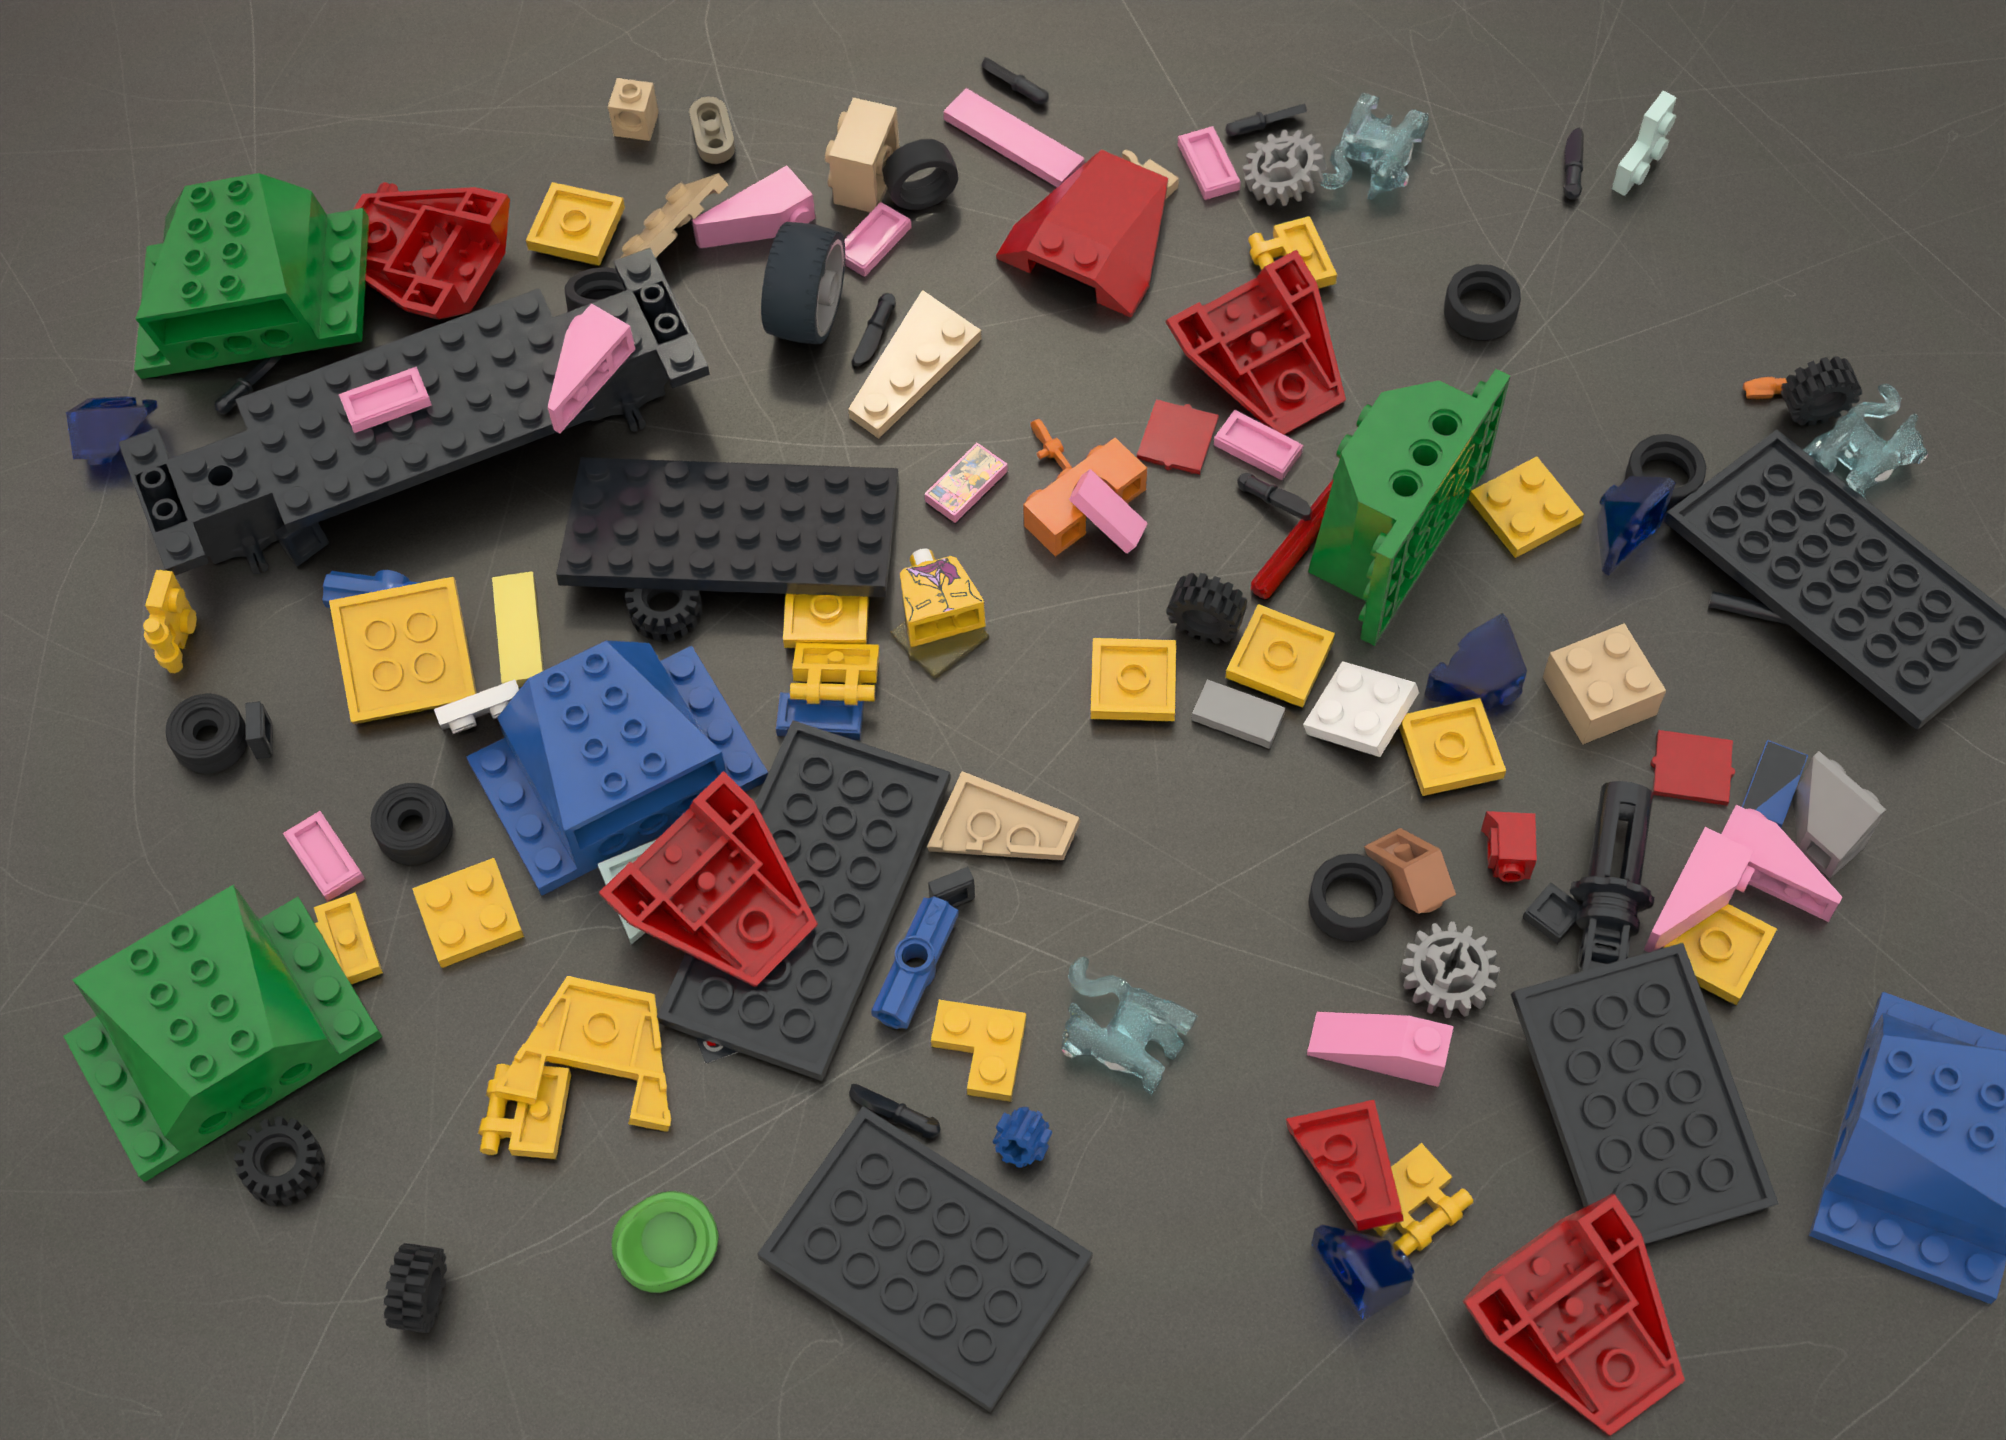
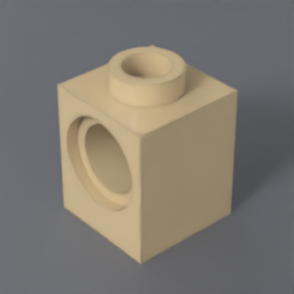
(633, 109)

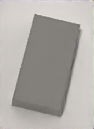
(1238, 714)

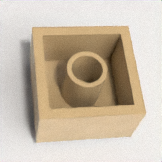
(859, 152)
(1603, 683)

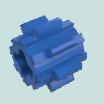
(1022, 1137)

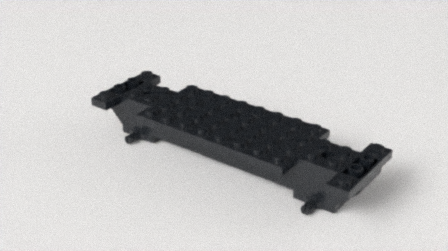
(487, 396)

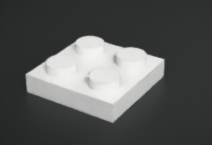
(1361, 708)
(462, 713)

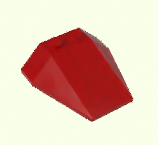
(1096, 230)
(434, 246)
(1267, 345)
(716, 887)
(1584, 1315)

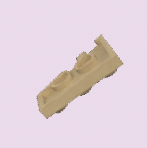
(680, 208)
(1000, 822)

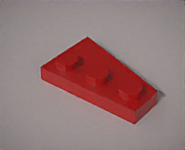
(1352, 1160)

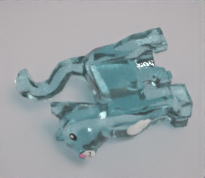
(1378, 144)
(1863, 450)
(1135, 1022)

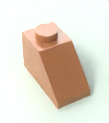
(1415, 869)

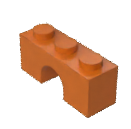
(1056, 519)

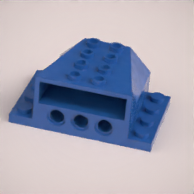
(608, 756)
(1923, 1151)

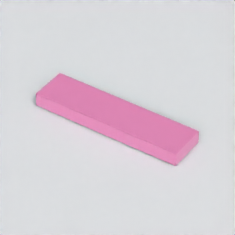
(1012, 138)

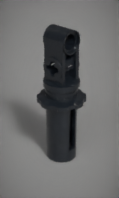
(1609, 902)

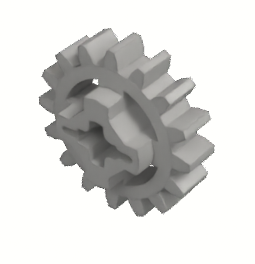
(1284, 167)
(1434, 956)

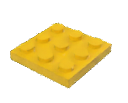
(402, 650)

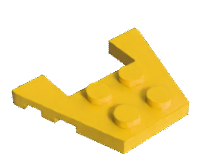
(597, 1031)

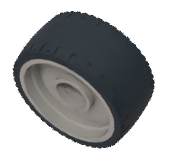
(803, 282)

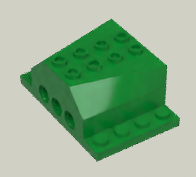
(249, 277)
(1403, 489)
(212, 1025)

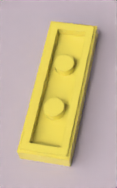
(517, 627)

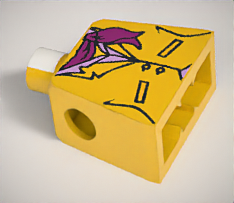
(939, 598)

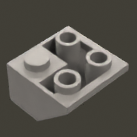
(1833, 815)

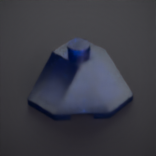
(103, 422)
(1630, 517)
(1483, 668)
(1364, 1268)

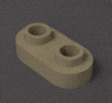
(712, 130)

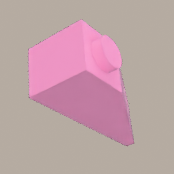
(756, 211)
(589, 356)
(1781, 865)
(1704, 886)
(1383, 1044)

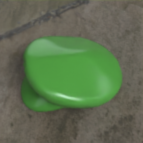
(665, 1241)

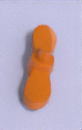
(1051, 447)

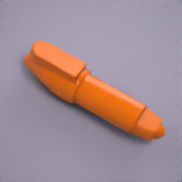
(1763, 387)

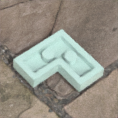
(1649, 145)

